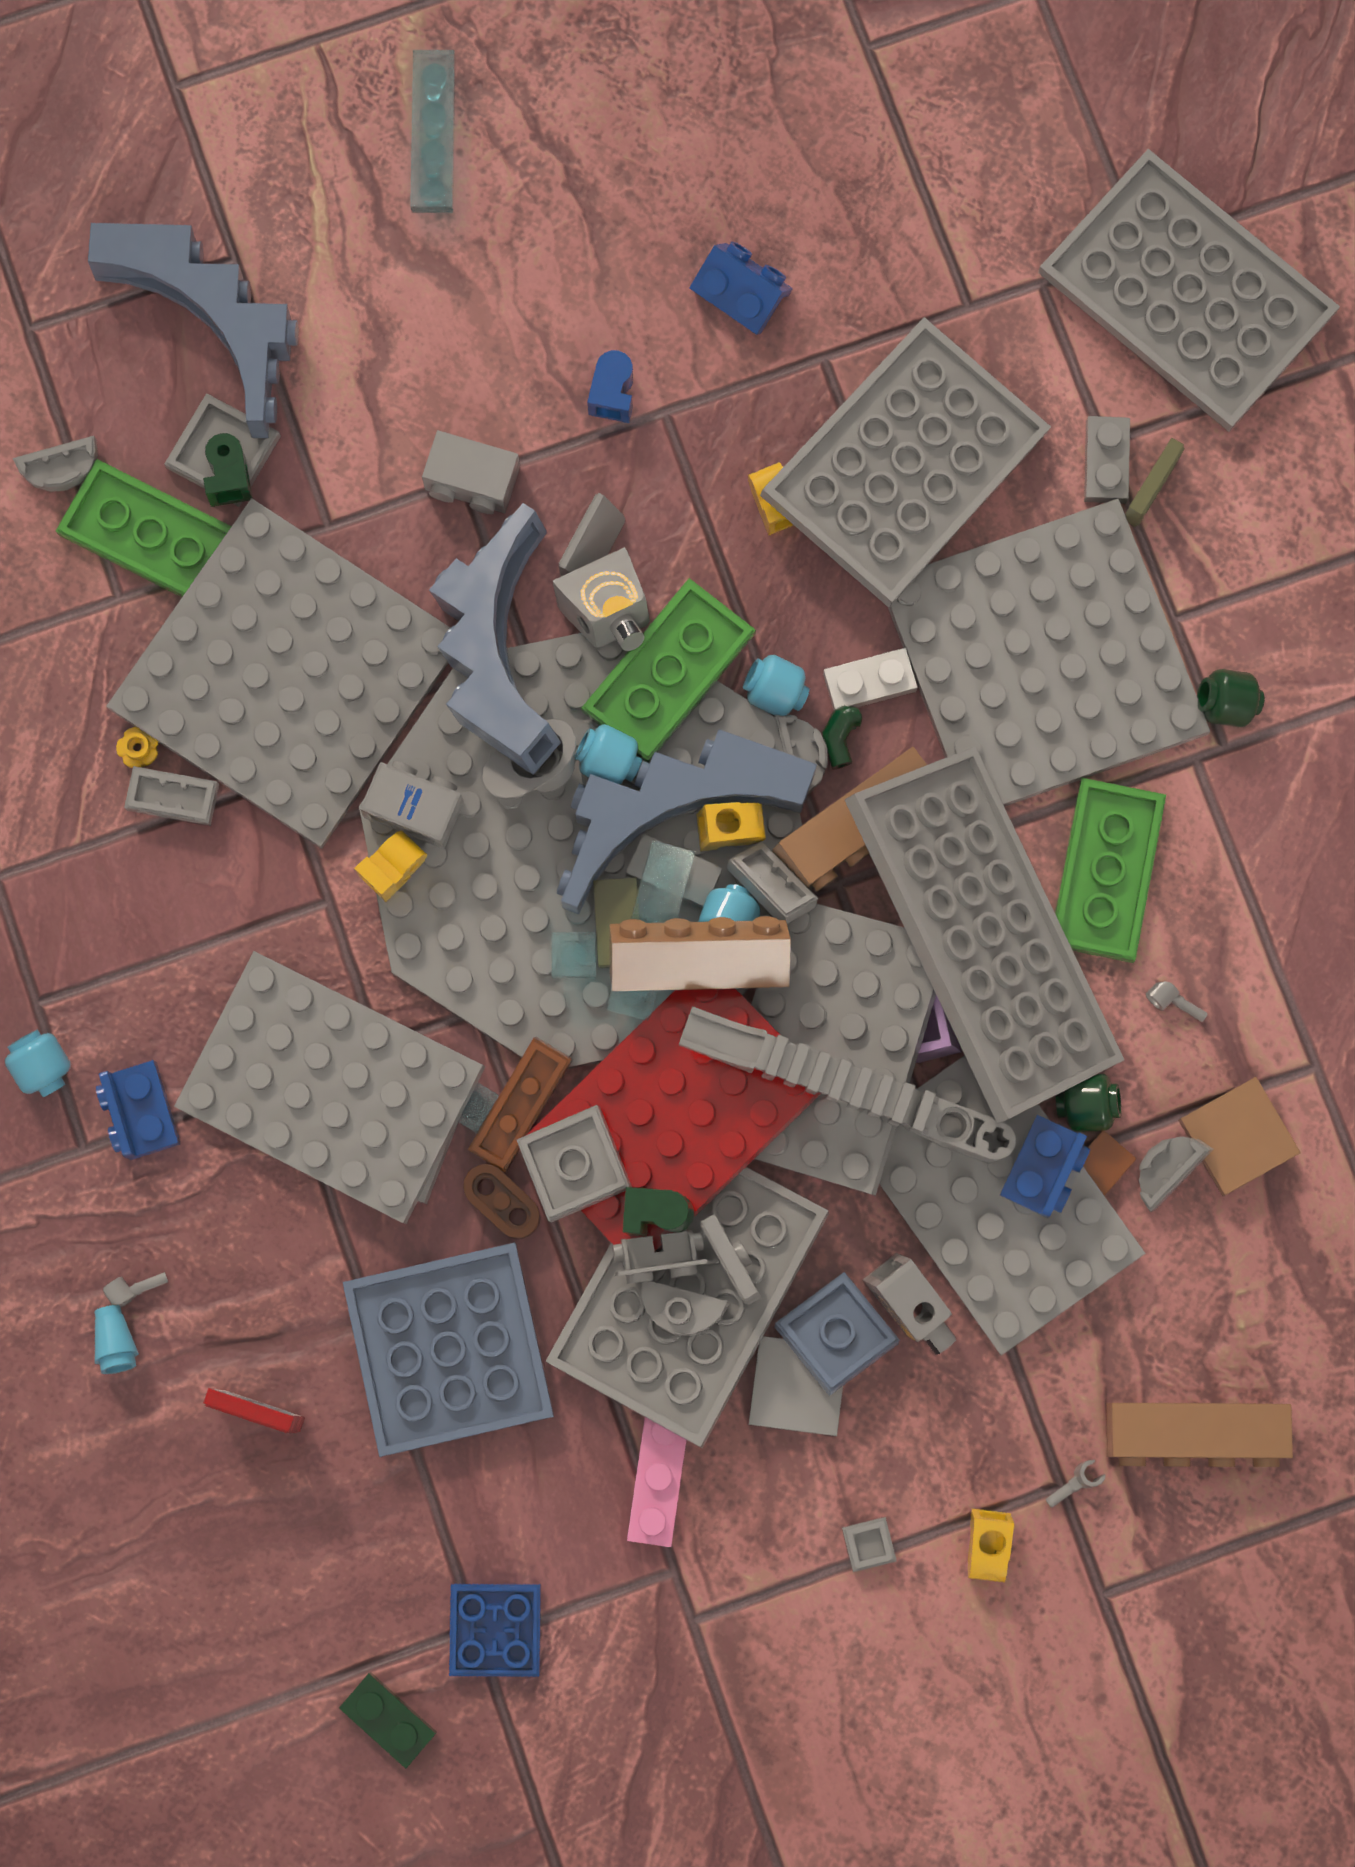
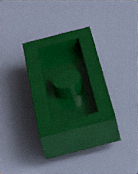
(388, 1720)

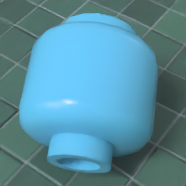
(776, 685)
(608, 754)
(730, 902)
(37, 1063)

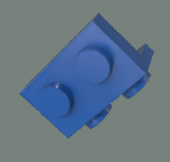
(740, 285)

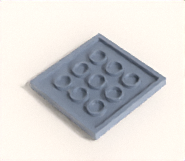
(447, 1349)

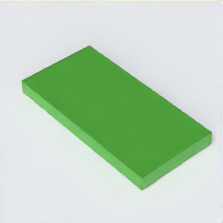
(141, 528)
(671, 669)
(1108, 868)

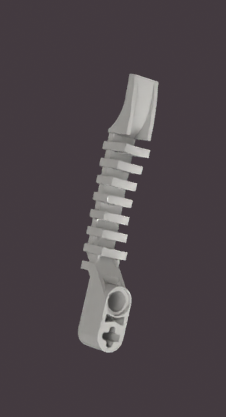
(839, 1080)

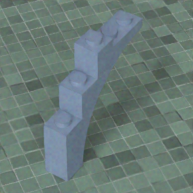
(171, 264)
(477, 647)
(669, 787)

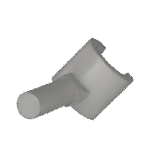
(1165, 992)
(121, 1294)
(1076, 1483)

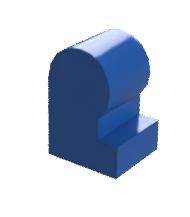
(609, 387)

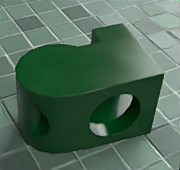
(230, 469)
(655, 1207)

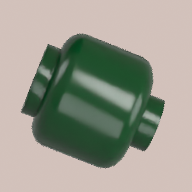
(1230, 698)
(1090, 1104)

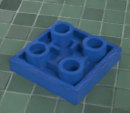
(495, 1630)

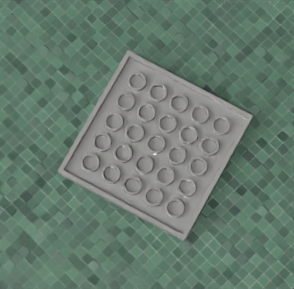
(1048, 654)
(284, 673)

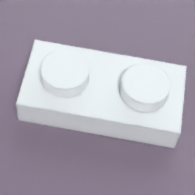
(870, 679)

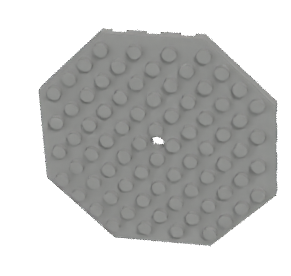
(484, 909)

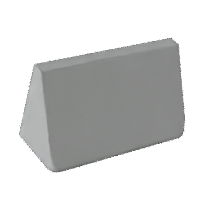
(593, 536)

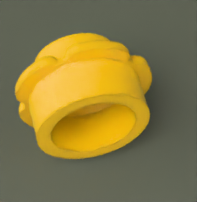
(139, 758)

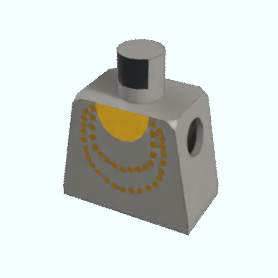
(605, 601)
(900, 1289)

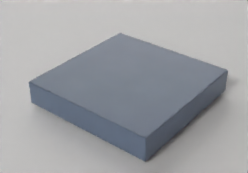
(836, 1333)

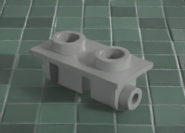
(677, 1255)

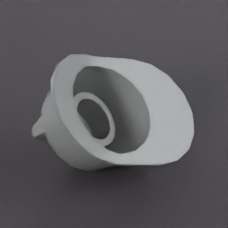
(509, 780)

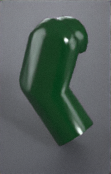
(836, 731)

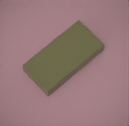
(1154, 482)
(613, 904)

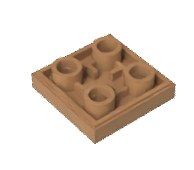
(1244, 1136)

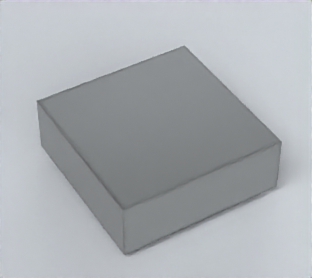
(869, 1544)

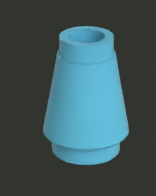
(113, 1341)

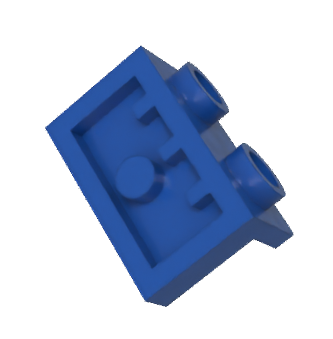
(137, 1110)
(1044, 1167)

